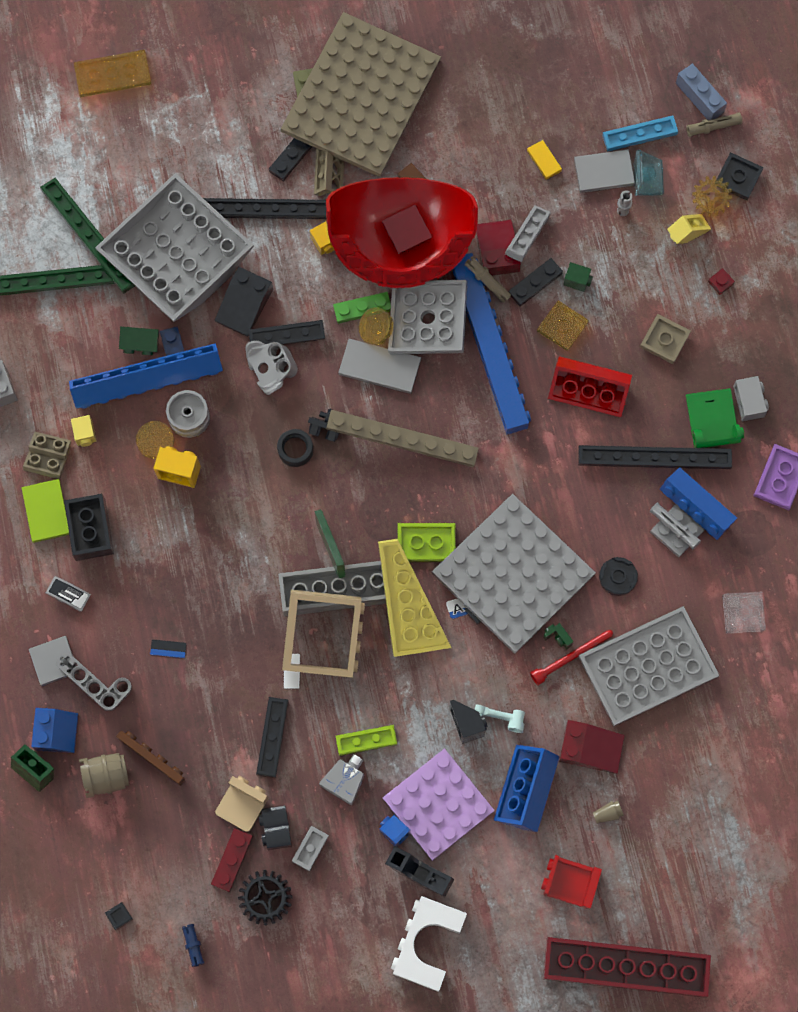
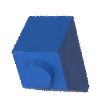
(394, 830)

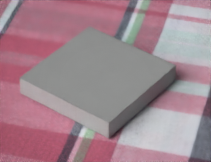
(45, 657)

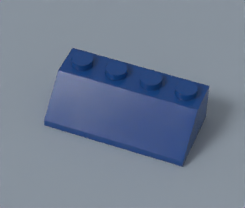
(526, 788)

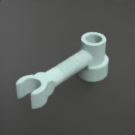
(515, 720)

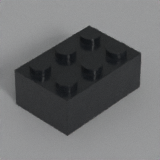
(89, 527)

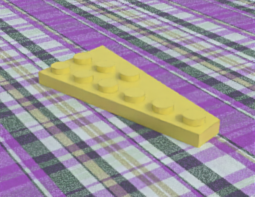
(410, 615)

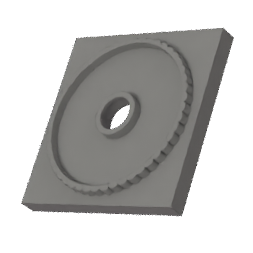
(445, 334)

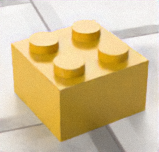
(177, 466)

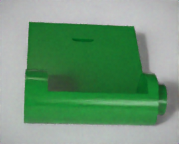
(712, 421)

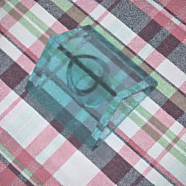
(648, 174)

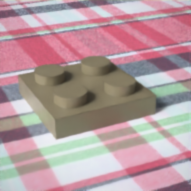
(665, 339)

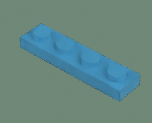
(640, 133)

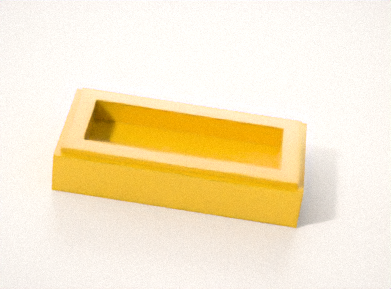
(544, 159)

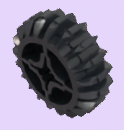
(256, 900)

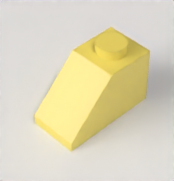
(688, 228)

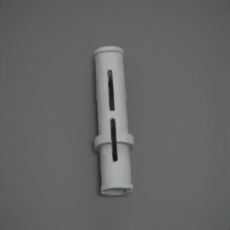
(682, 532)

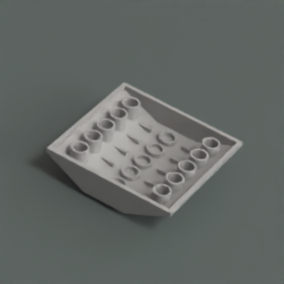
(176, 248)

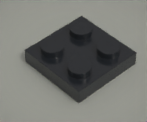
(740, 175)

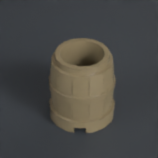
(104, 774)

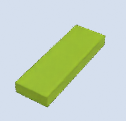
(366, 740)

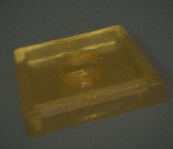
(562, 325)

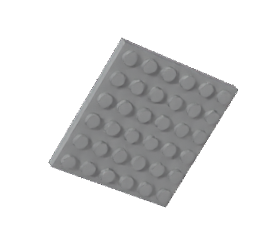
(513, 573)

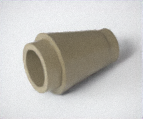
(608, 812)

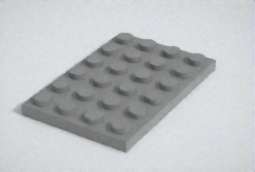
(648, 666)

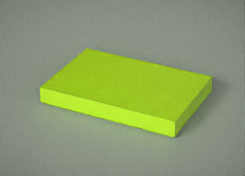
(45, 510)
(426, 541)

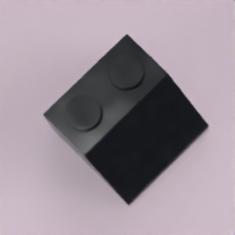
(467, 721)

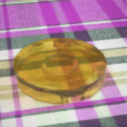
(375, 326)
(152, 437)

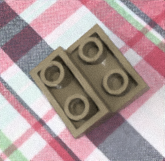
(47, 455)

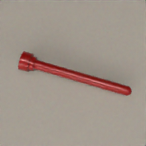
(540, 675)

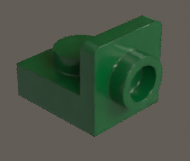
(562, 636)

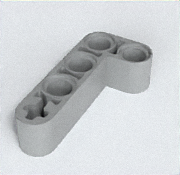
(91, 679)

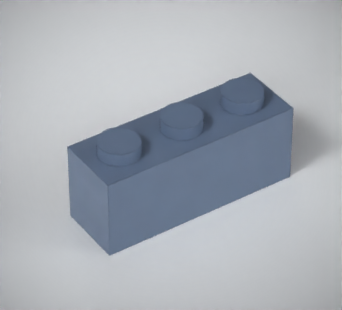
(701, 92)

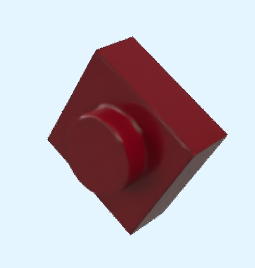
(721, 281)

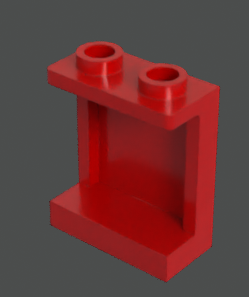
(571, 882)

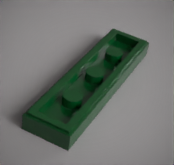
(330, 543)

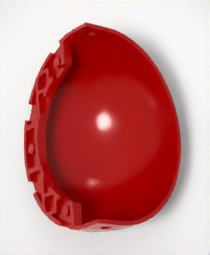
(365, 247)

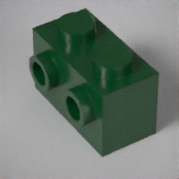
(138, 339)
(32, 768)

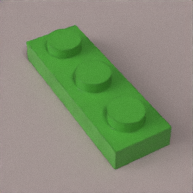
(355, 308)

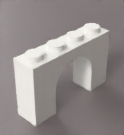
(426, 914)

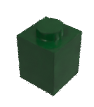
(578, 277)

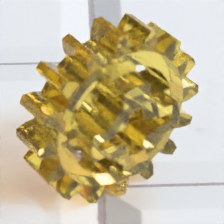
(713, 188)

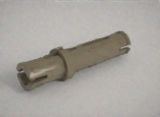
(714, 124)
(481, 273)

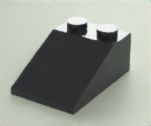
(244, 301)

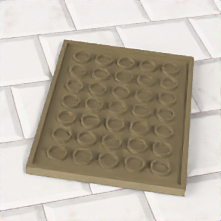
(361, 94)

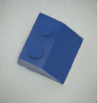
(54, 730)

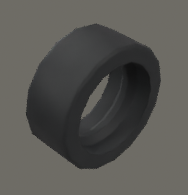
(295, 433)

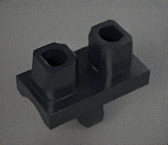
(317, 424)

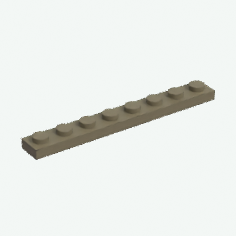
(402, 438)

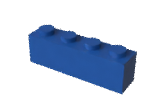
(698, 503)

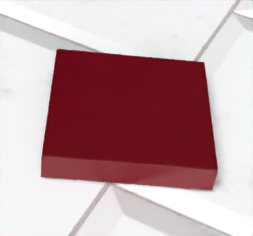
(406, 229)

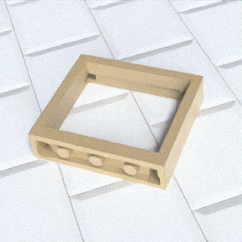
(296, 595)

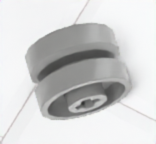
(178, 413)

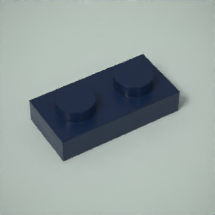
(171, 341)

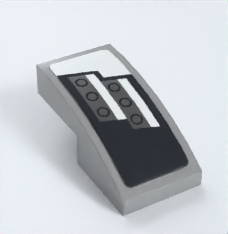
(68, 593)

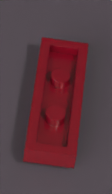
(231, 860)

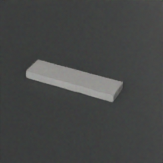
(527, 233)

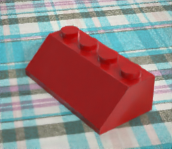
(590, 386)

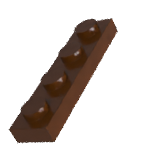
(145, 752)

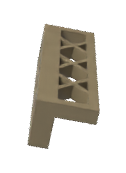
(325, 174)

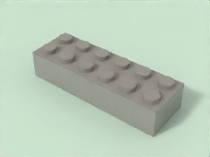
(361, 580)

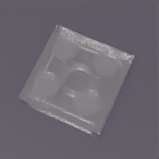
(744, 612)

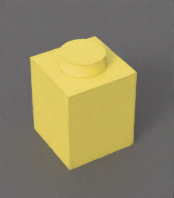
(83, 430)

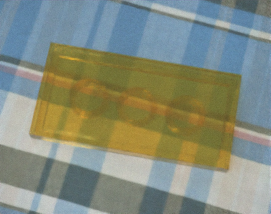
(112, 73)

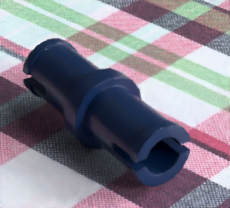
(193, 945)

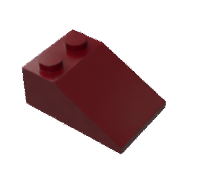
(493, 242)
(591, 747)

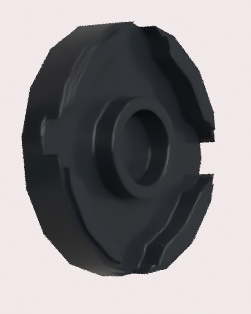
(618, 576)

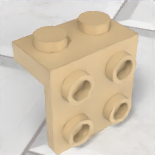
(242, 803)

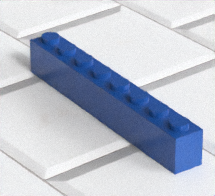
(145, 376)

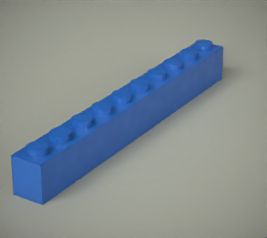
(493, 351)

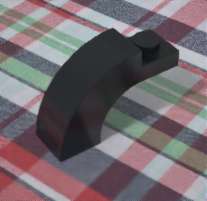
(419, 872)

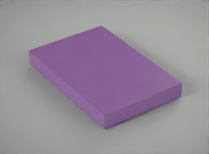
(779, 478)

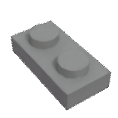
(310, 848)

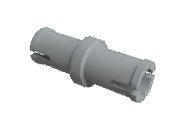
(624, 203)

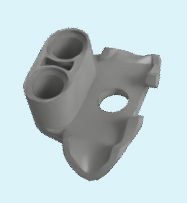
(260, 353)

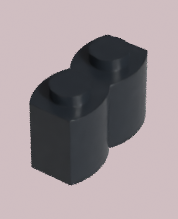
(276, 828)

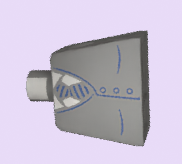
(344, 779)

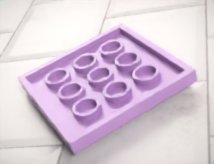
(438, 804)

